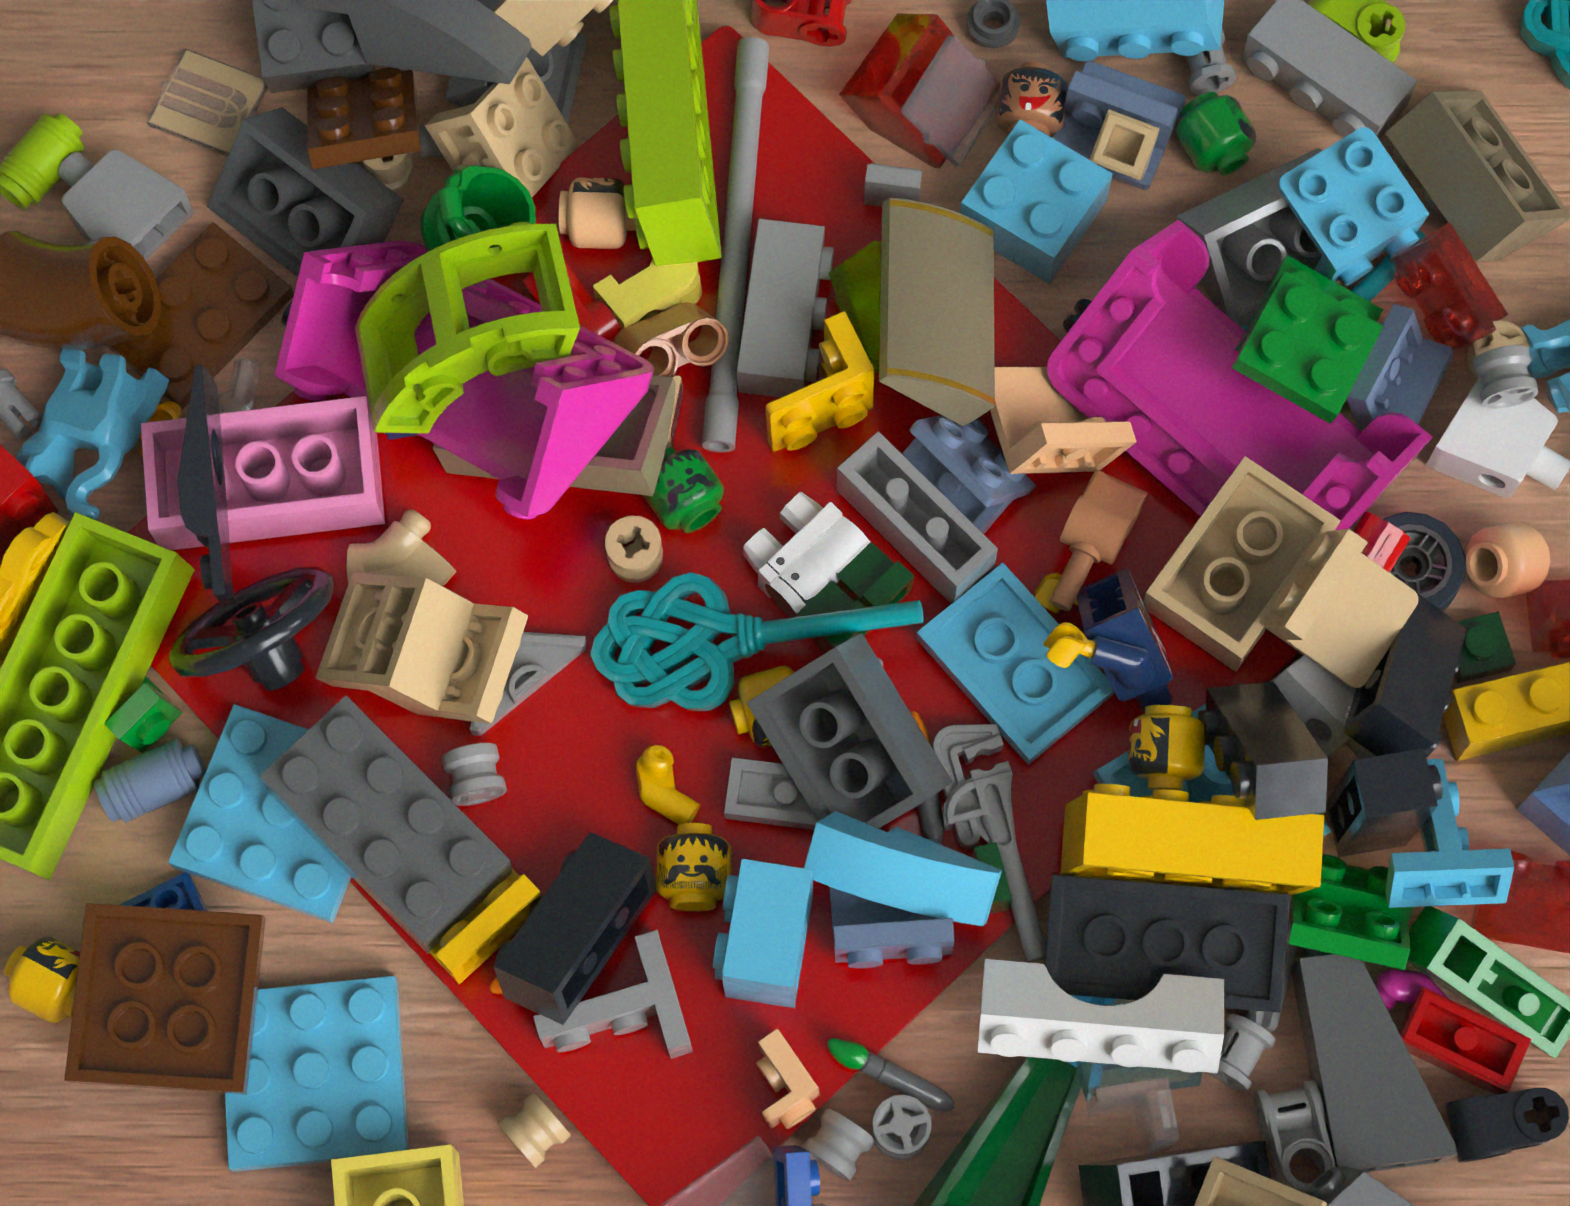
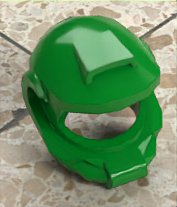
(475, 202)

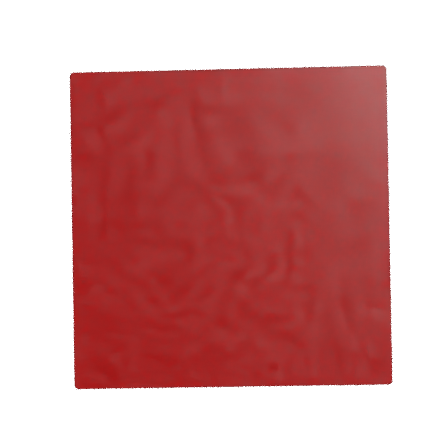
(577, 743)

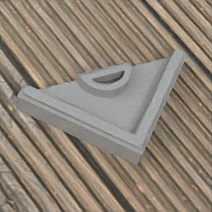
(534, 664)

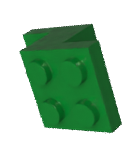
(1308, 339)

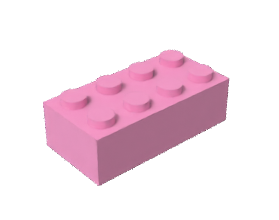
(283, 472)

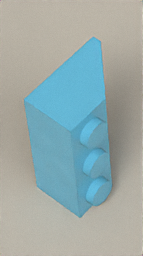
(1134, 27)

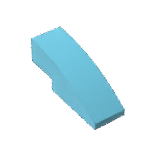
(901, 870)

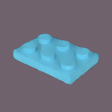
(998, 658)

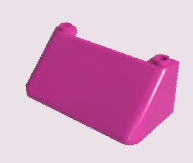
(1163, 361)
(522, 427)

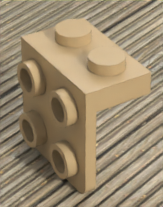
(1342, 608)

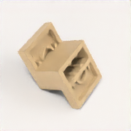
(422, 647)

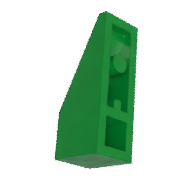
(1489, 979)

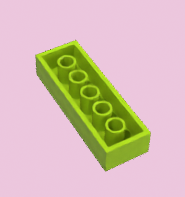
(667, 129)
(69, 673)

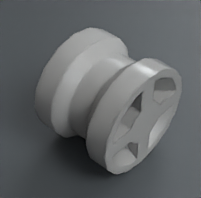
(1505, 376)
(474, 774)
(899, 1116)
(838, 1144)

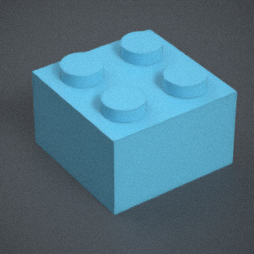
(1037, 199)
(766, 934)

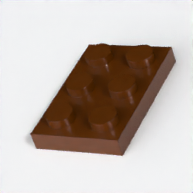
(362, 118)
(210, 310)

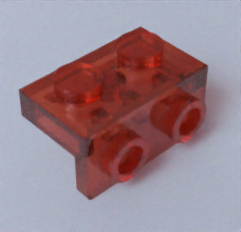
(1535, 907)

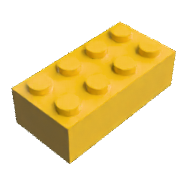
(1189, 841)

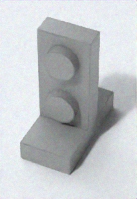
(626, 1008)

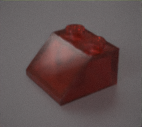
(889, 77)

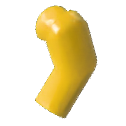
(658, 787)

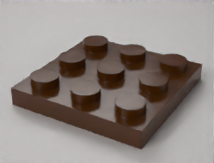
(165, 999)

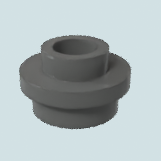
(998, 10)

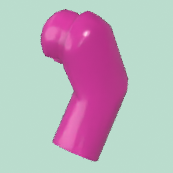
(1403, 986)

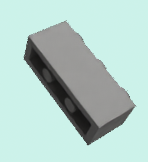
(1327, 69)
(783, 308)
(916, 518)

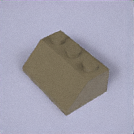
(1476, 173)

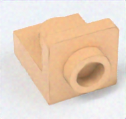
(785, 1070)

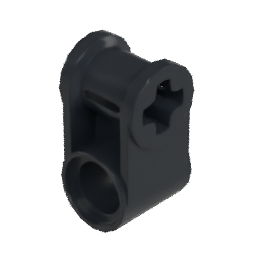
(1496, 1123)

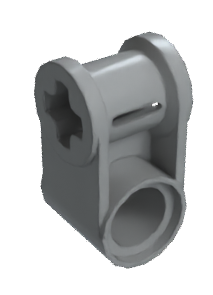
(1292, 1127)

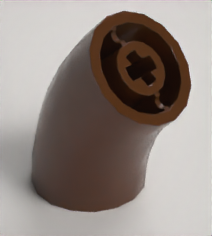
(75, 293)

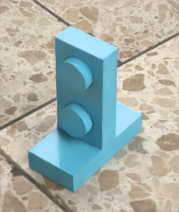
(1447, 868)

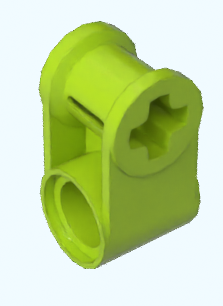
(1367, 22)

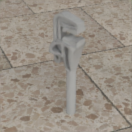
(985, 809)

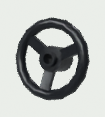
(259, 635)

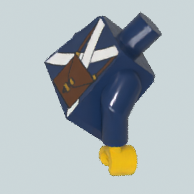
(1118, 638)

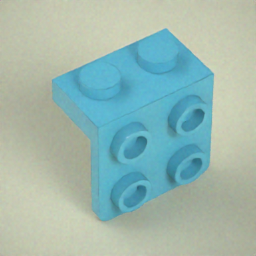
(1353, 205)

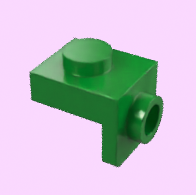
(143, 717)

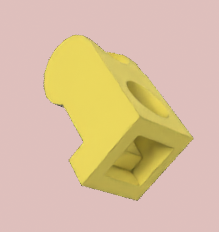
(650, 291)

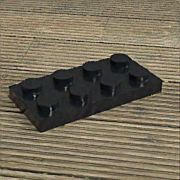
(1127, 933)

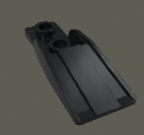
(203, 484)

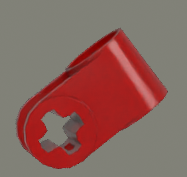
(802, 20)

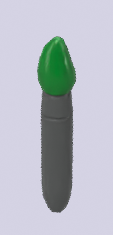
(856, 1056)

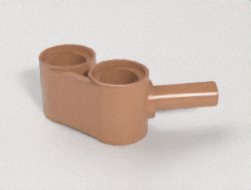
(669, 337)
(1096, 531)

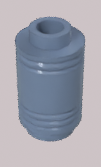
(150, 781)

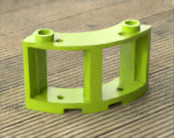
(413, 390)

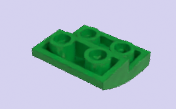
(1351, 916)

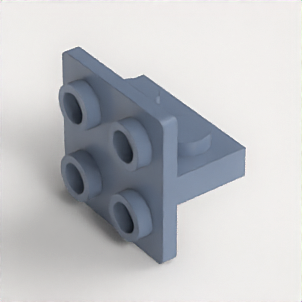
(1105, 88)
(966, 468)

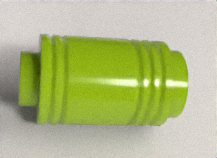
(36, 158)

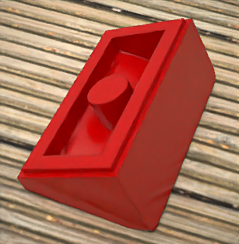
(1463, 1042)

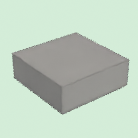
(892, 182)

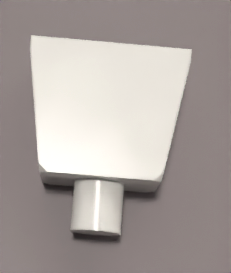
(1499, 446)

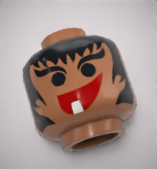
(1033, 96)

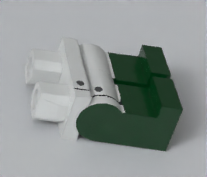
(824, 566)

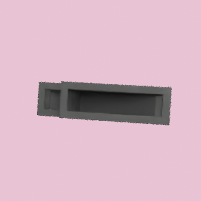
(434, 36)

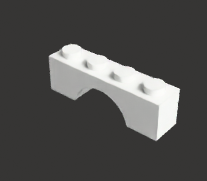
(1167, 1029)

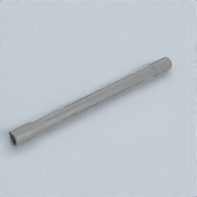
(750, 84)

